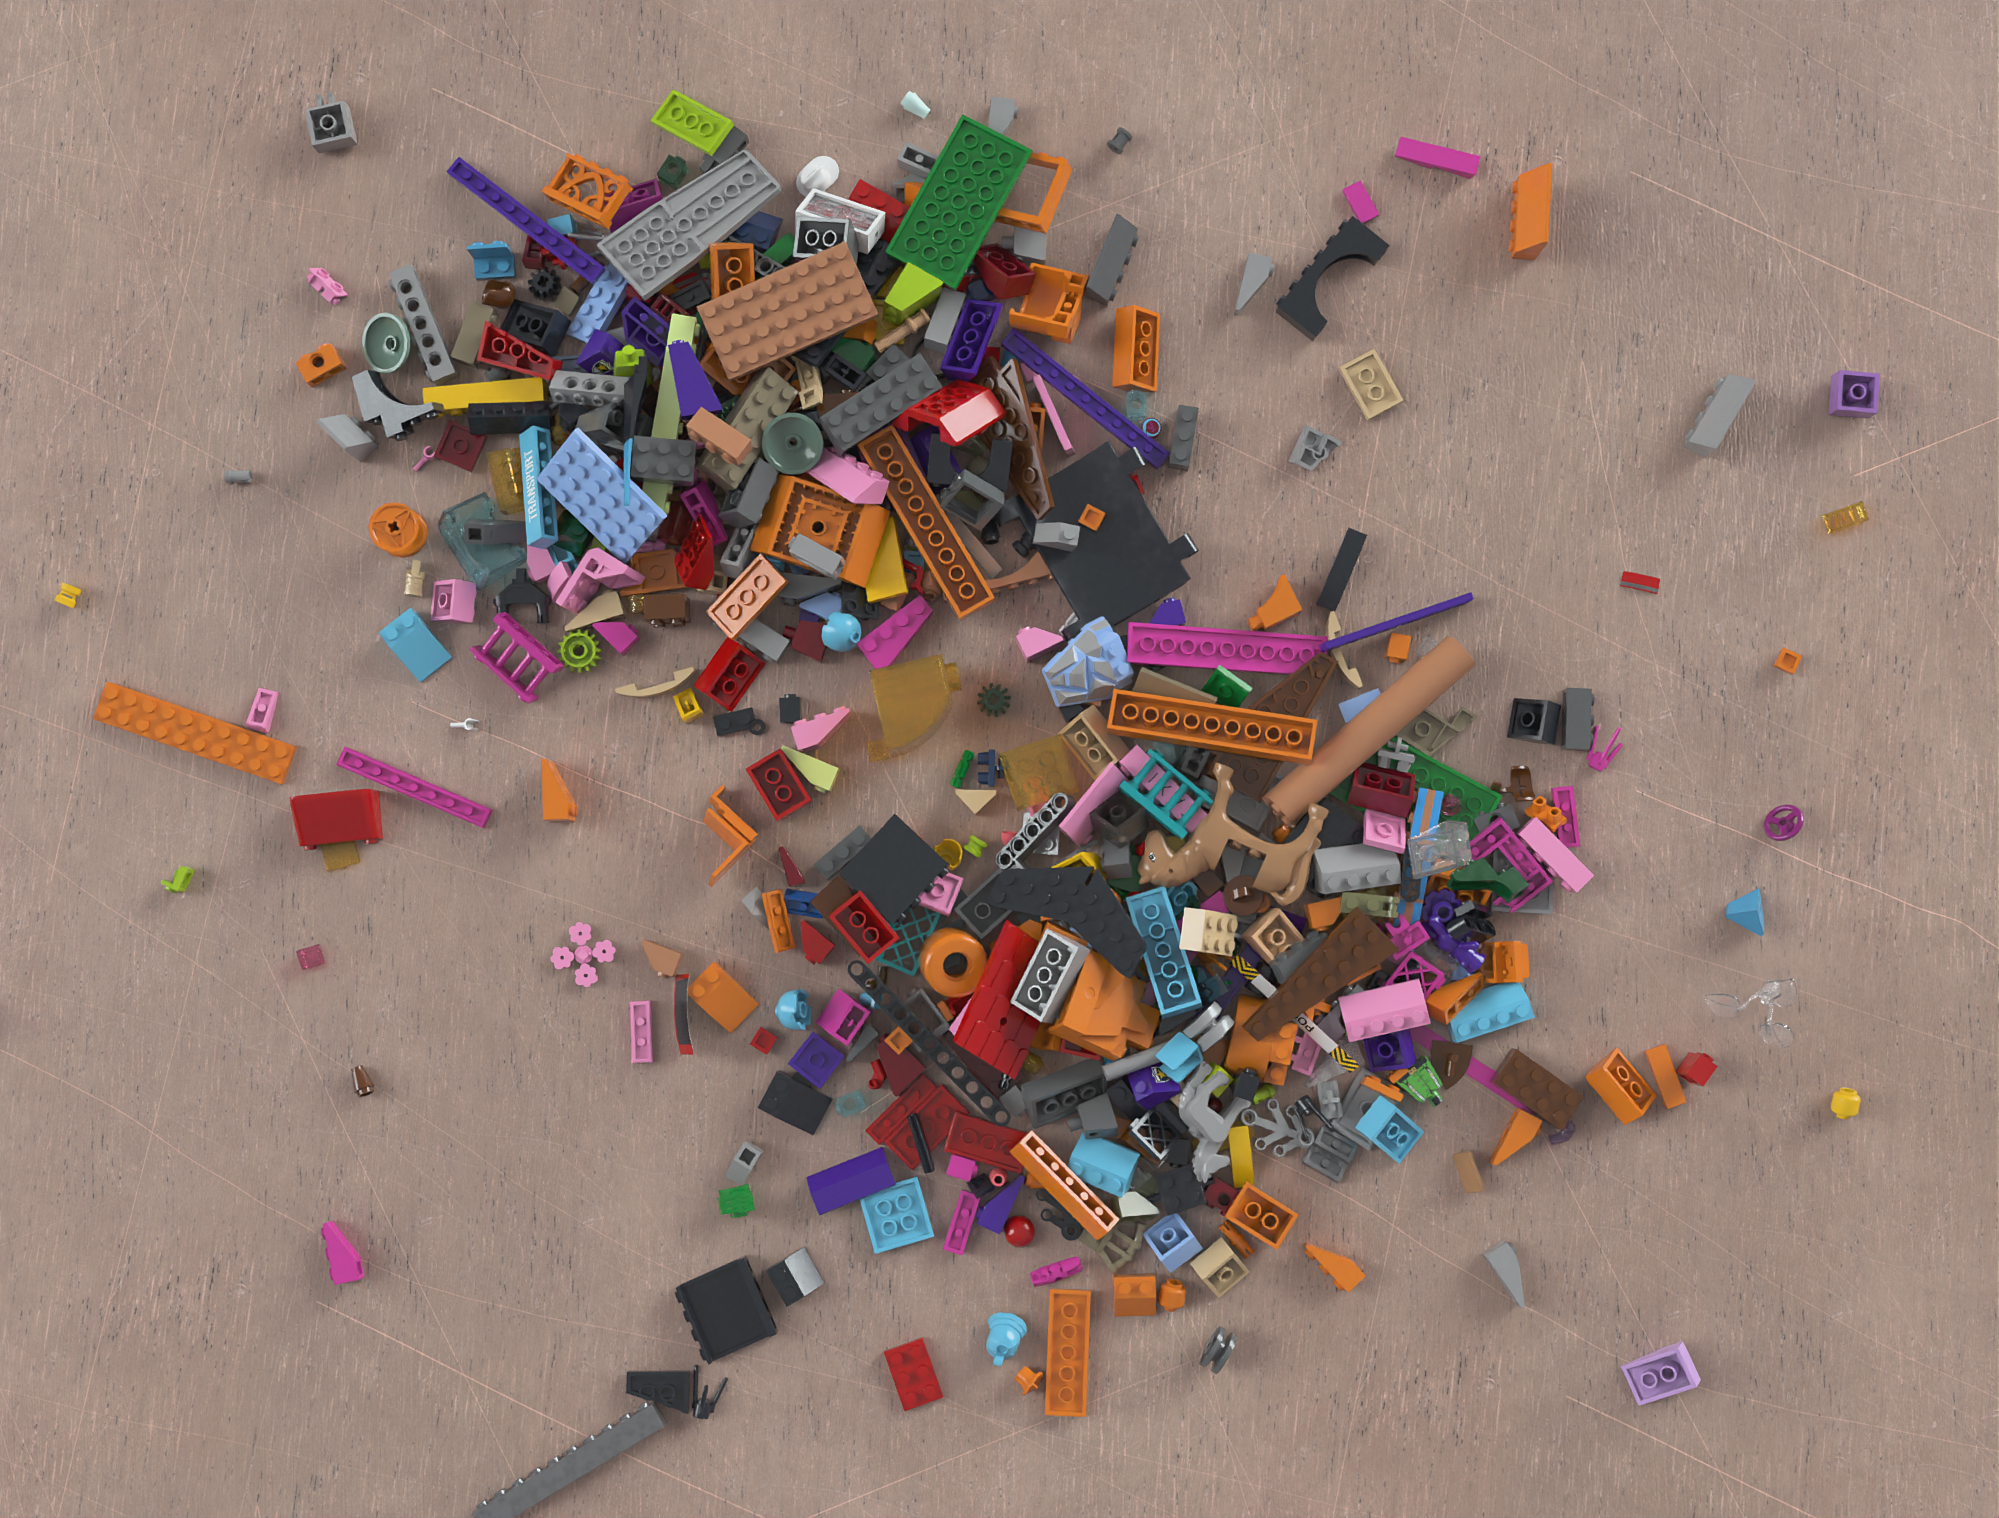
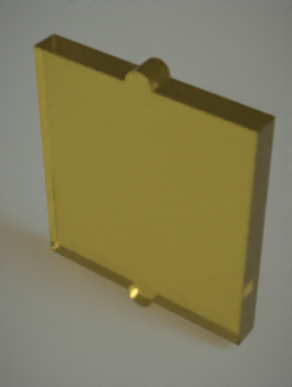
(340, 854)

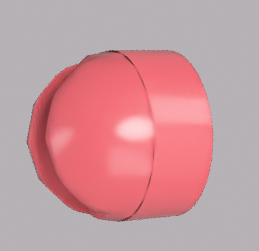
(1007, 836)

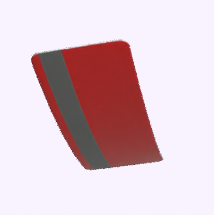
(1640, 582)

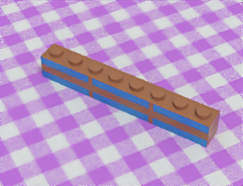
(1423, 817)

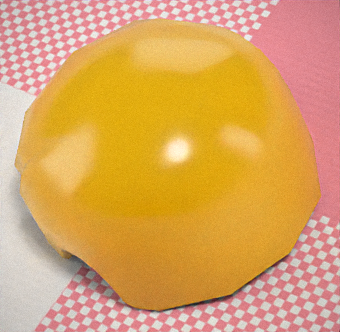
(950, 852)

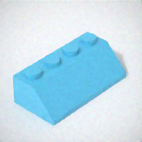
(1491, 1010)

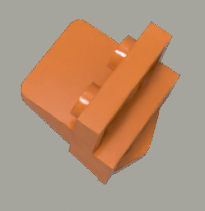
(1504, 962)

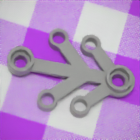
(1280, 1129)

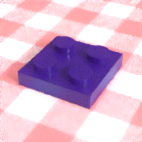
(816, 1060)

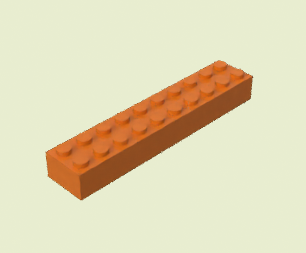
(927, 523)
(1212, 726)

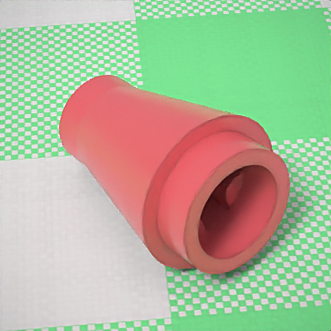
(998, 1172)

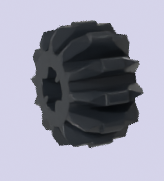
(537, 284)

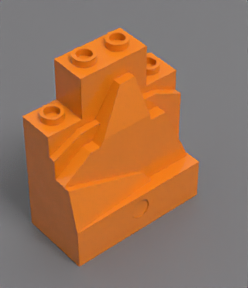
(1106, 1011)

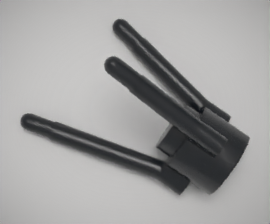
(1306, 1107)
(702, 1406)

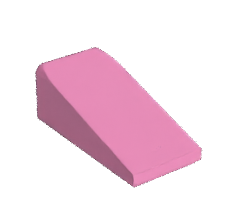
(262, 711)

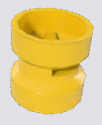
(70, 591)

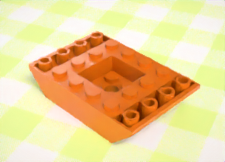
(849, 527)

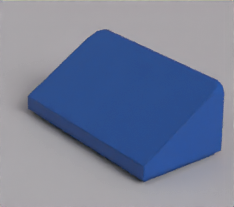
(799, 903)

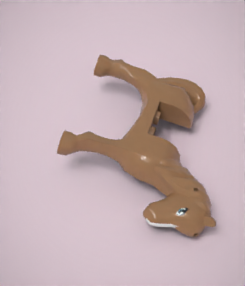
(1283, 864)

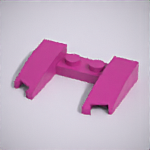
(1500, 835)

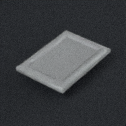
(1355, 1106)

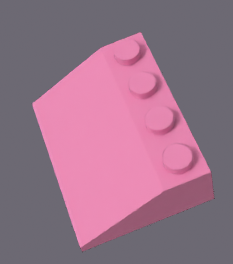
(1077, 823)

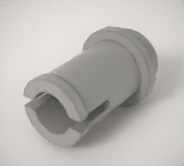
(237, 476)

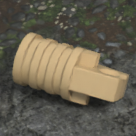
(414, 580)

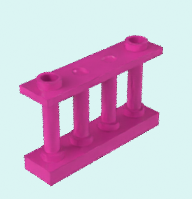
(534, 650)

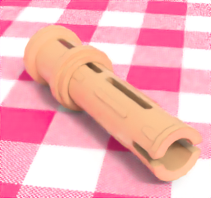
(909, 326)

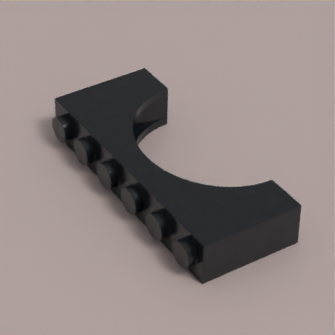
(1351, 242)

